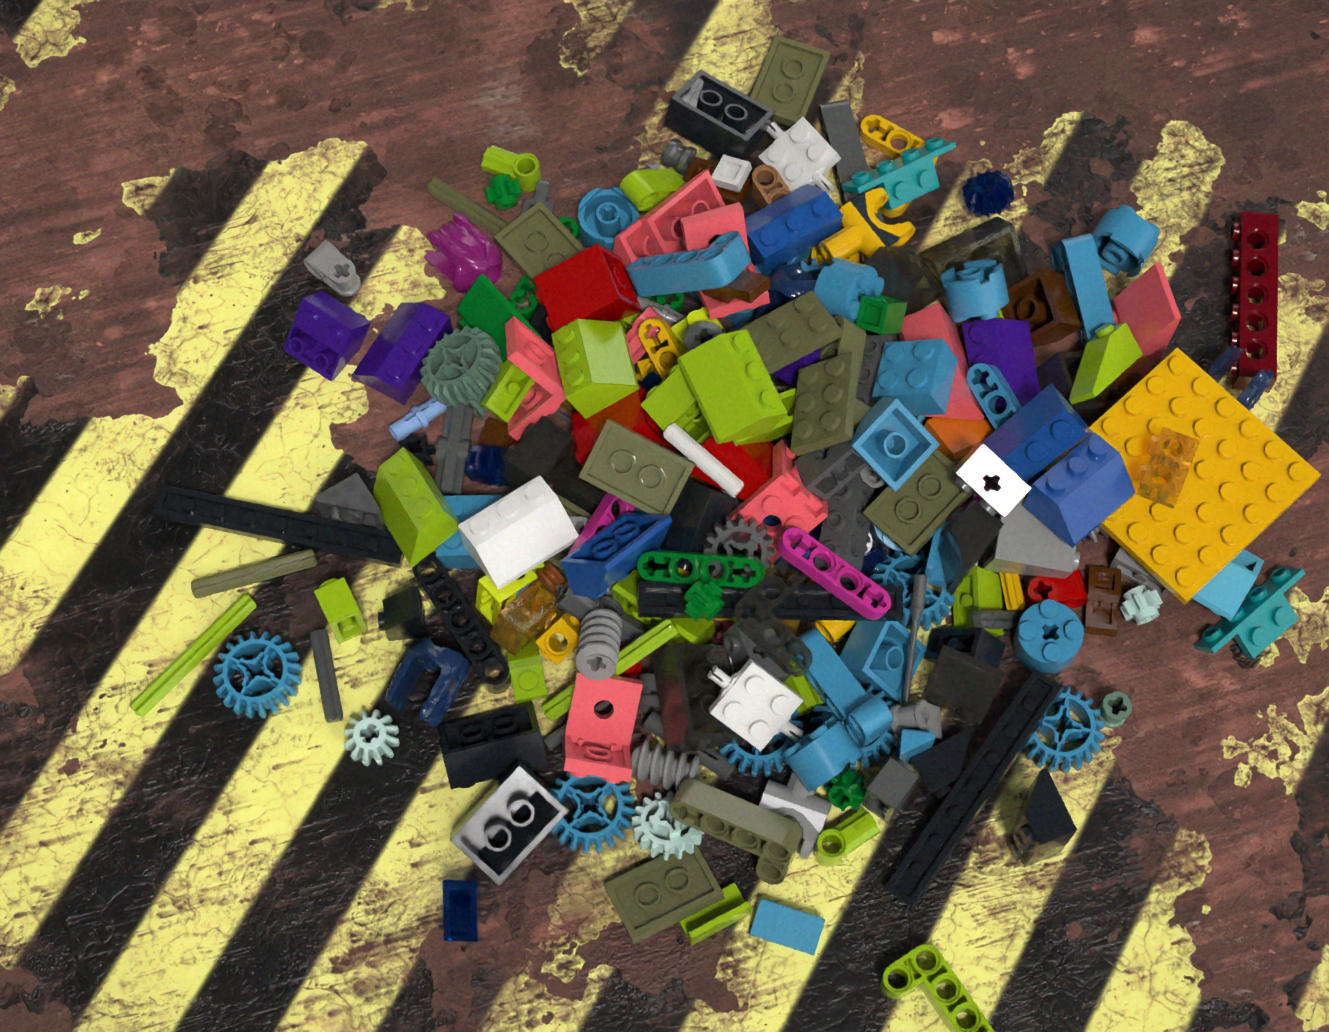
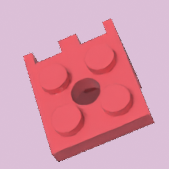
(696, 234)
(540, 363)
(785, 498)
(599, 742)

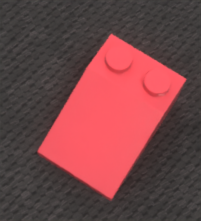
(1148, 311)

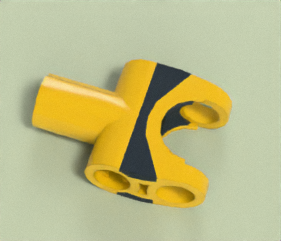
(863, 229)

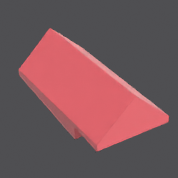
(660, 228)
(936, 324)

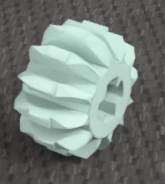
(364, 729)

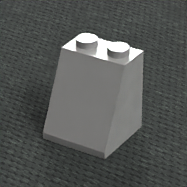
(1029, 548)

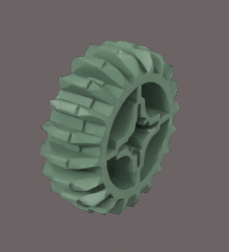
(465, 348)

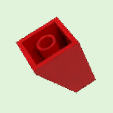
(588, 288)
(626, 412)
(748, 462)

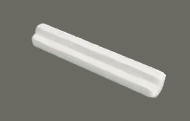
(703, 459)

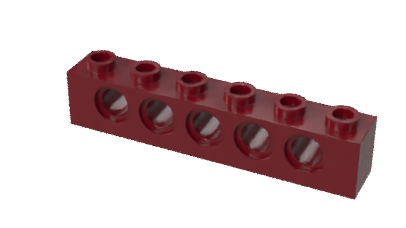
(1261, 231)

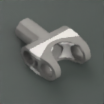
(799, 806)

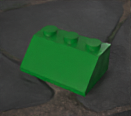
(489, 311)

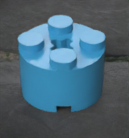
(604, 216)
(1124, 240)
(844, 285)
(975, 290)
(1050, 620)
(822, 754)

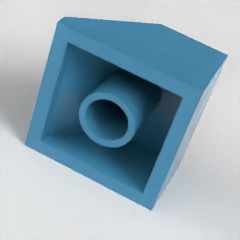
(892, 442)
(879, 656)

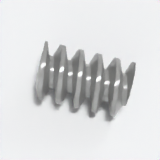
(599, 644)
(663, 766)

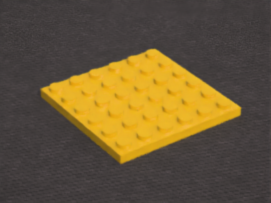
(1233, 487)

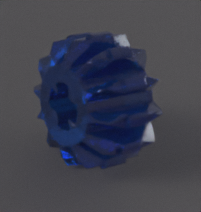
(988, 193)
(486, 465)

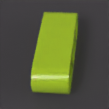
(650, 187)

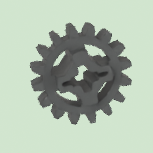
(748, 541)

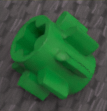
(503, 192)
(703, 600)
(846, 790)

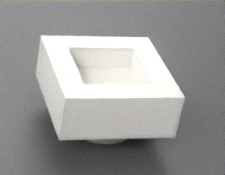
(731, 173)

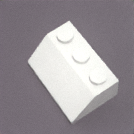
(518, 532)

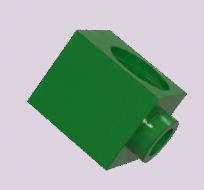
(881, 314)

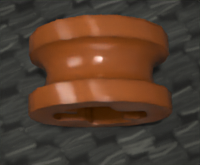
(550, 576)

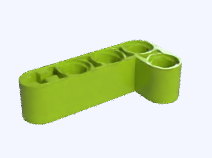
(927, 981)

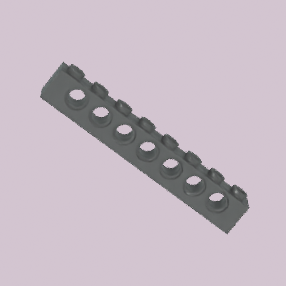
(846, 528)

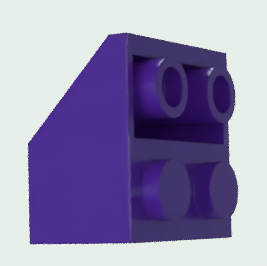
(325, 334)

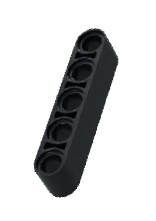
(469, 636)

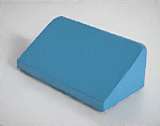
(913, 743)
(787, 927)

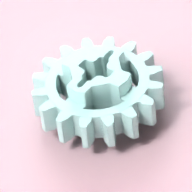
(662, 831)

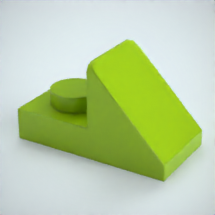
(507, 392)
(527, 674)

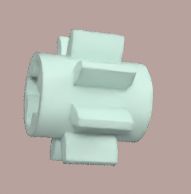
(1141, 605)

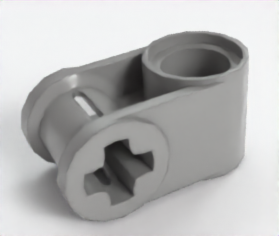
(333, 269)
(917, 717)

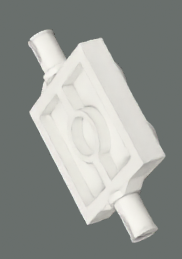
(800, 156)
(755, 704)

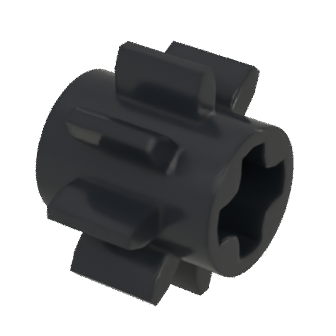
(415, 444)

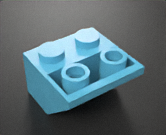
(1229, 587)

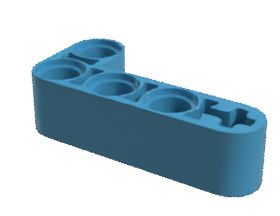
(690, 269)
(1085, 283)
(987, 401)
(861, 716)

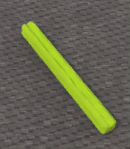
(193, 655)
(627, 657)

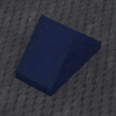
(461, 910)

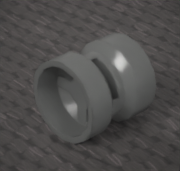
(649, 696)

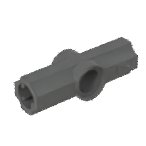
(453, 449)
(580, 605)

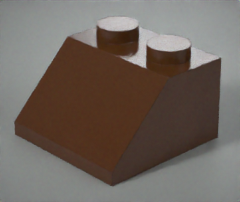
(1045, 304)

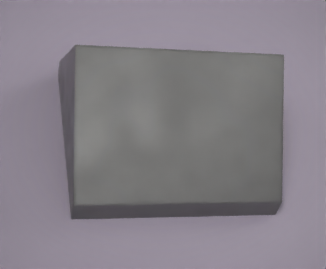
(351, 503)

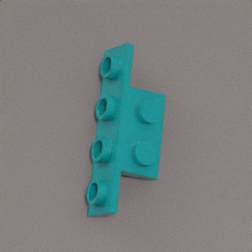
(904, 177)
(1259, 617)

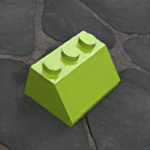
(594, 364)
(732, 387)
(413, 506)
(689, 630)

